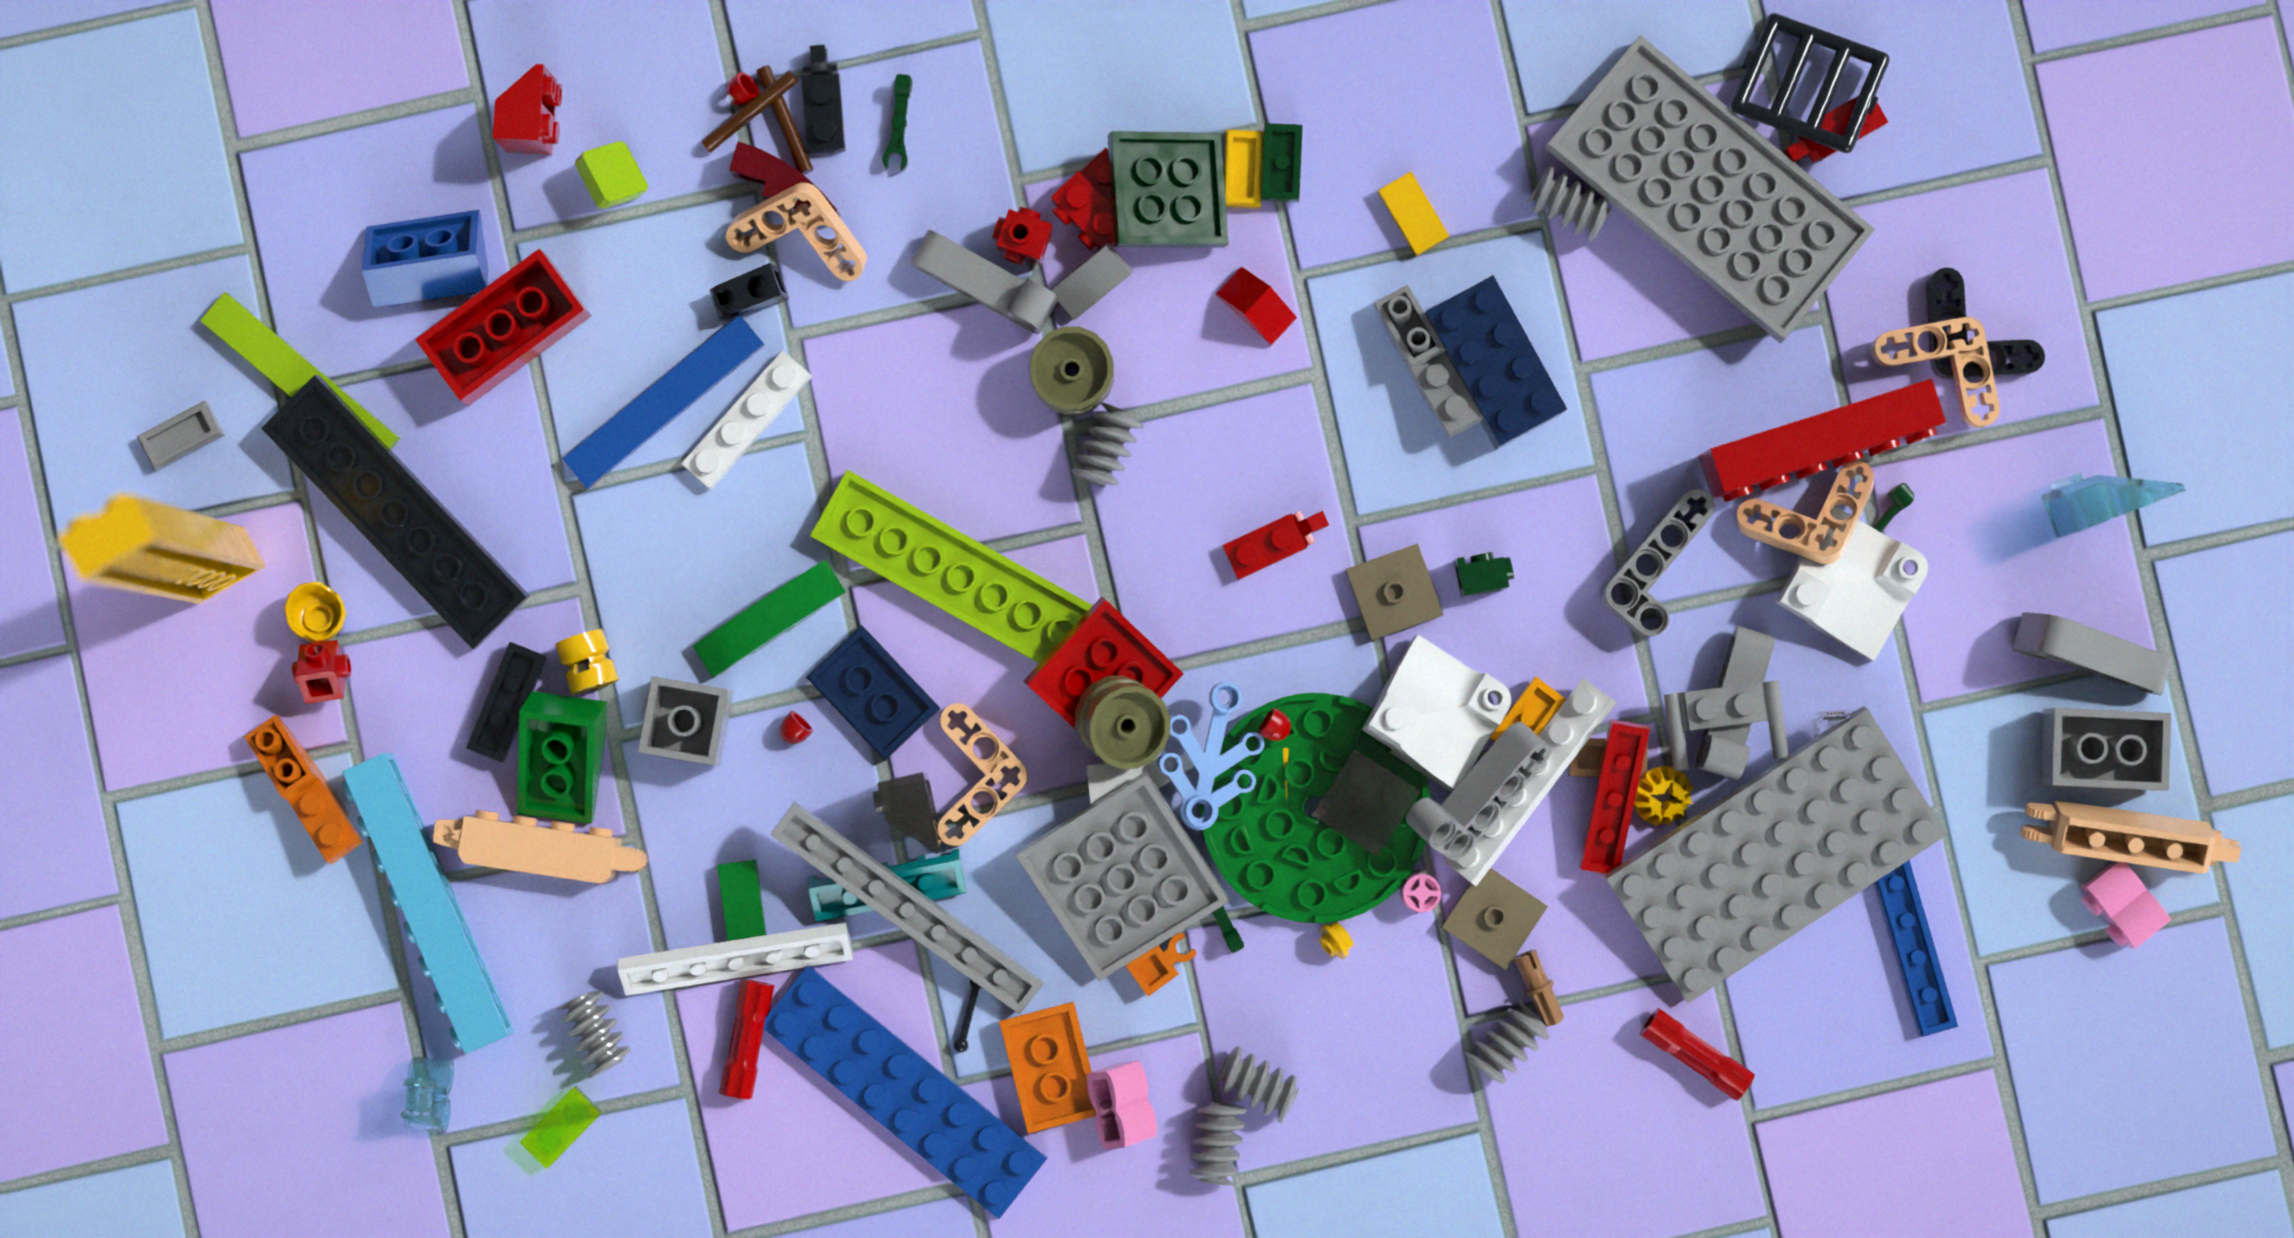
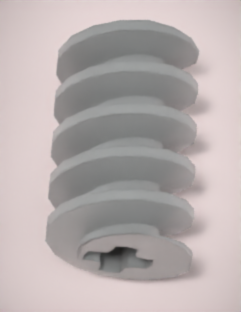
(1570, 203)
(1107, 446)
(594, 1032)
(1509, 1043)
(1258, 1083)
(1217, 1143)

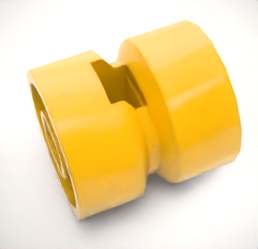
(583, 648)

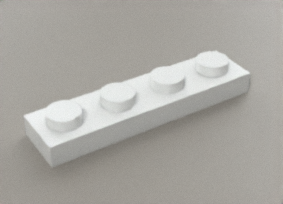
(746, 420)

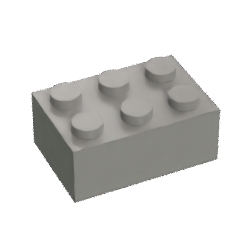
(2106, 749)

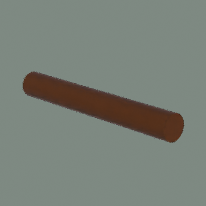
(749, 111)
(786, 124)

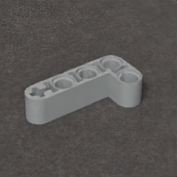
(985, 282)
(1662, 558)
(2092, 651)
(1746, 662)
(1482, 794)

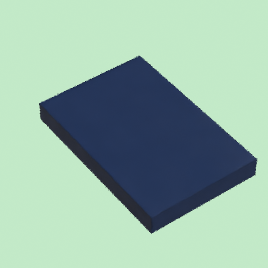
(873, 692)

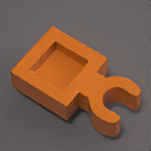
(1156, 966)

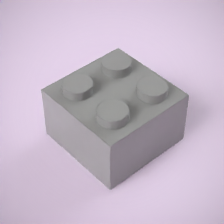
(685, 721)

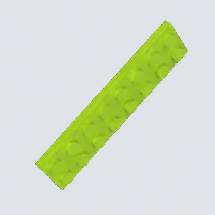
(947, 568)

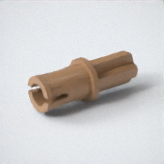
(1539, 988)

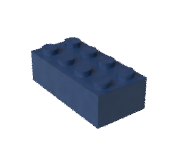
(1496, 362)

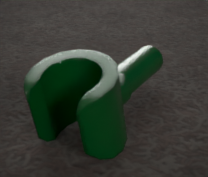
(1902, 497)

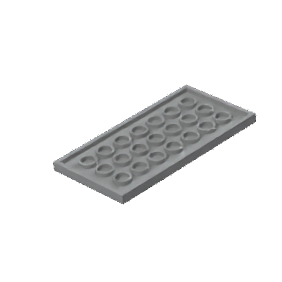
(1710, 189)
(1776, 854)

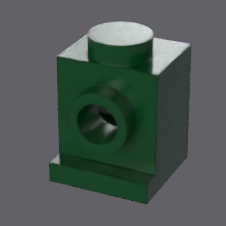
(1483, 574)

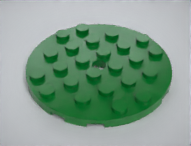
(1278, 852)

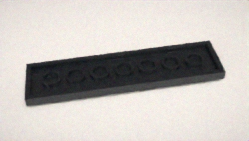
(395, 512)

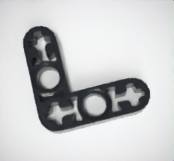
(1972, 369)

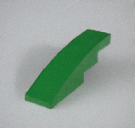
(769, 618)

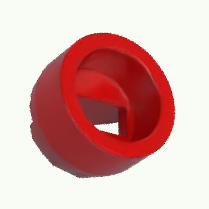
(742, 89)
(1275, 725)
(794, 728)

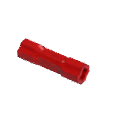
(1697, 1054)
(741, 1065)

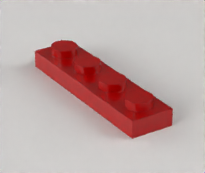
(1614, 796)

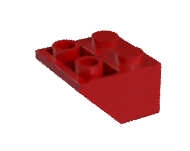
(527, 113)

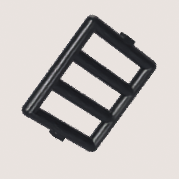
(1811, 128)

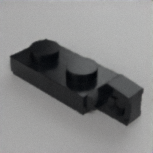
(822, 104)

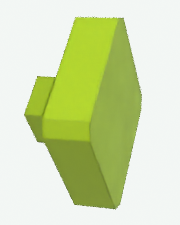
(611, 174)

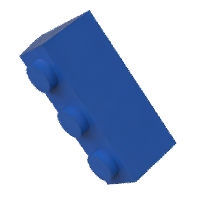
(425, 259)

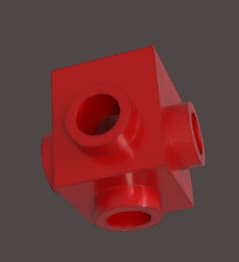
(1030, 248)
(321, 671)

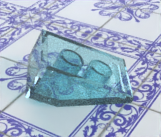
(2087, 502)

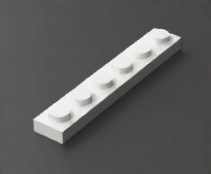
(1565, 736)
(735, 959)

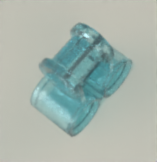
(428, 1094)

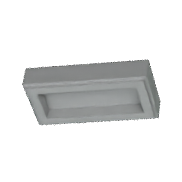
(1091, 281)
(180, 435)

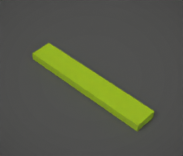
(277, 358)

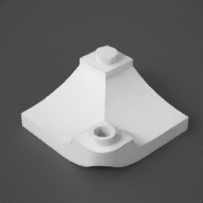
(1860, 593)
(1437, 713)

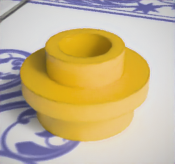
(1335, 940)

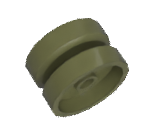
(1077, 393)
(1122, 722)

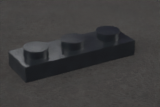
(508, 693)

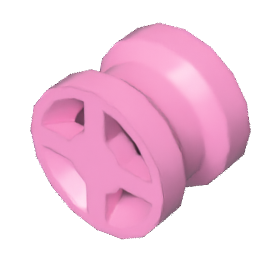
(1427, 892)

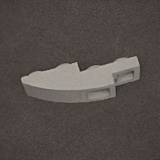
(1427, 361)

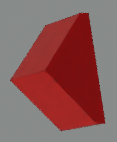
(1257, 305)

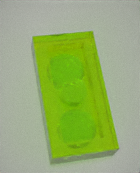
(561, 1127)

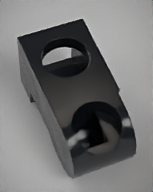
(749, 292)

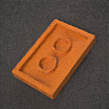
(1049, 1066)

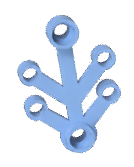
(1210, 762)

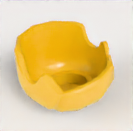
(315, 612)

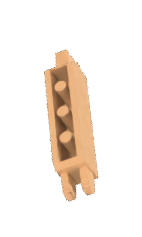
(2130, 836)
(538, 849)

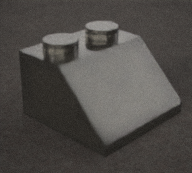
(1365, 802)
(910, 807)

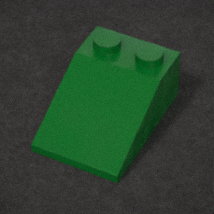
(560, 756)

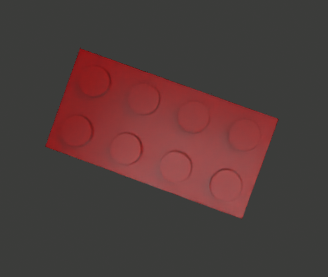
(503, 327)

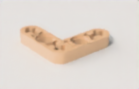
(807, 220)
(1959, 355)
(1812, 530)
(990, 767)

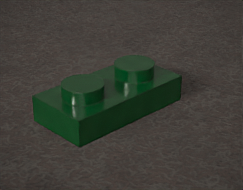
(1281, 162)

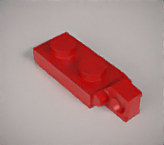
(1835, 122)
(1273, 542)

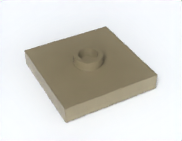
(1394, 592)
(1494, 918)

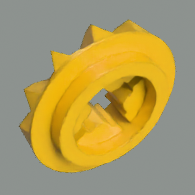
(1656, 782)

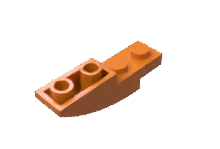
(305, 788)

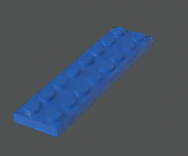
(904, 1091)

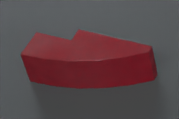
(767, 170)

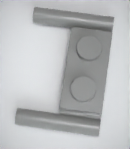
(1723, 708)

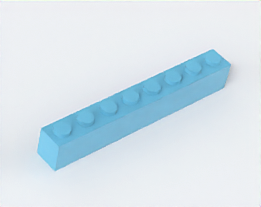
(427, 902)

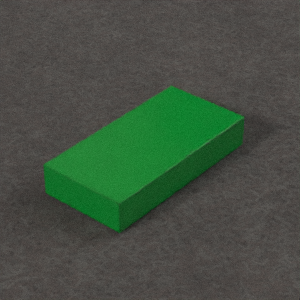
(742, 899)

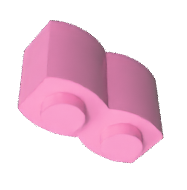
(2124, 904)
(1121, 1105)

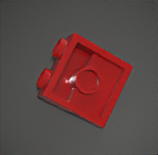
(1088, 203)

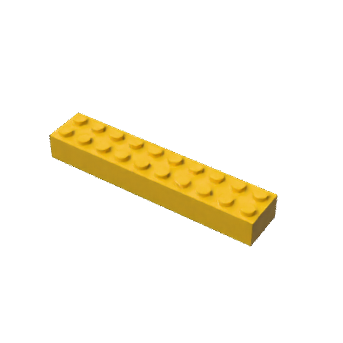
(159, 550)

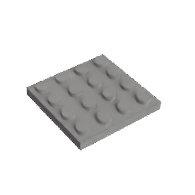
(1122, 876)

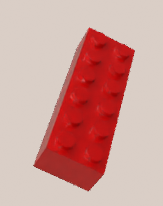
(1823, 438)

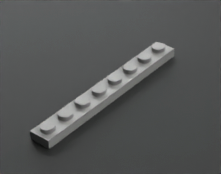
(906, 907)

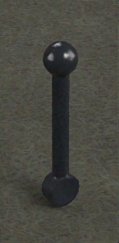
(961, 1044)

